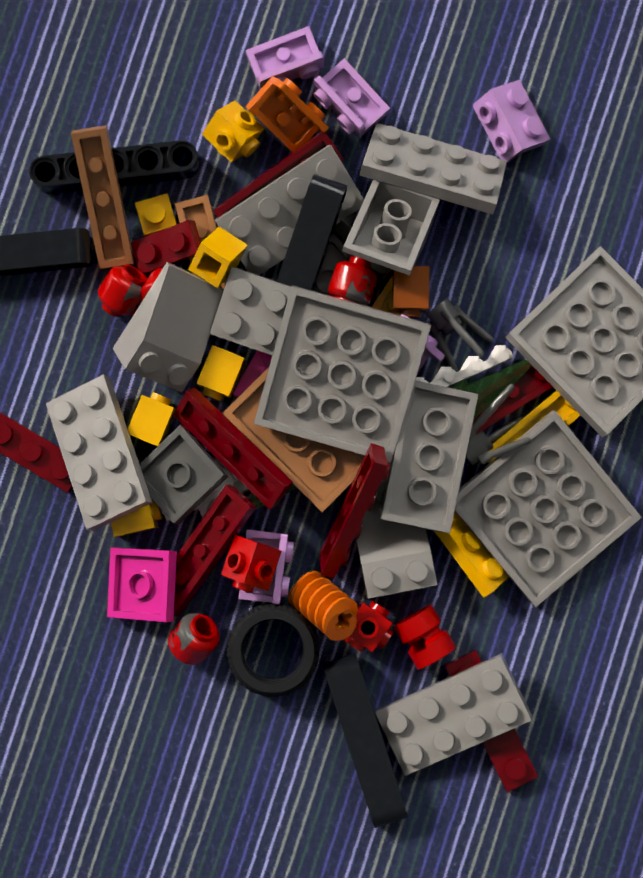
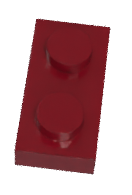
(168, 245)

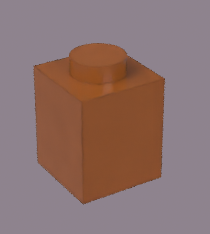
(411, 292)

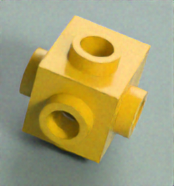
(233, 131)

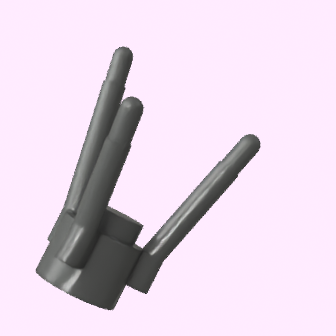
(448, 318)
(480, 444)

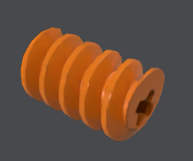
(324, 605)

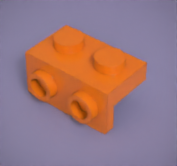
(285, 114)

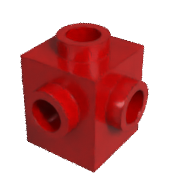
(250, 564)
(381, 633)

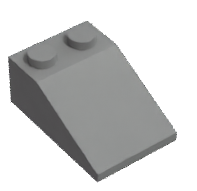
(392, 226)
(170, 328)
(393, 556)

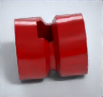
(424, 637)

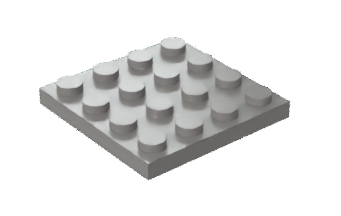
(589, 341)
(341, 372)
(544, 509)

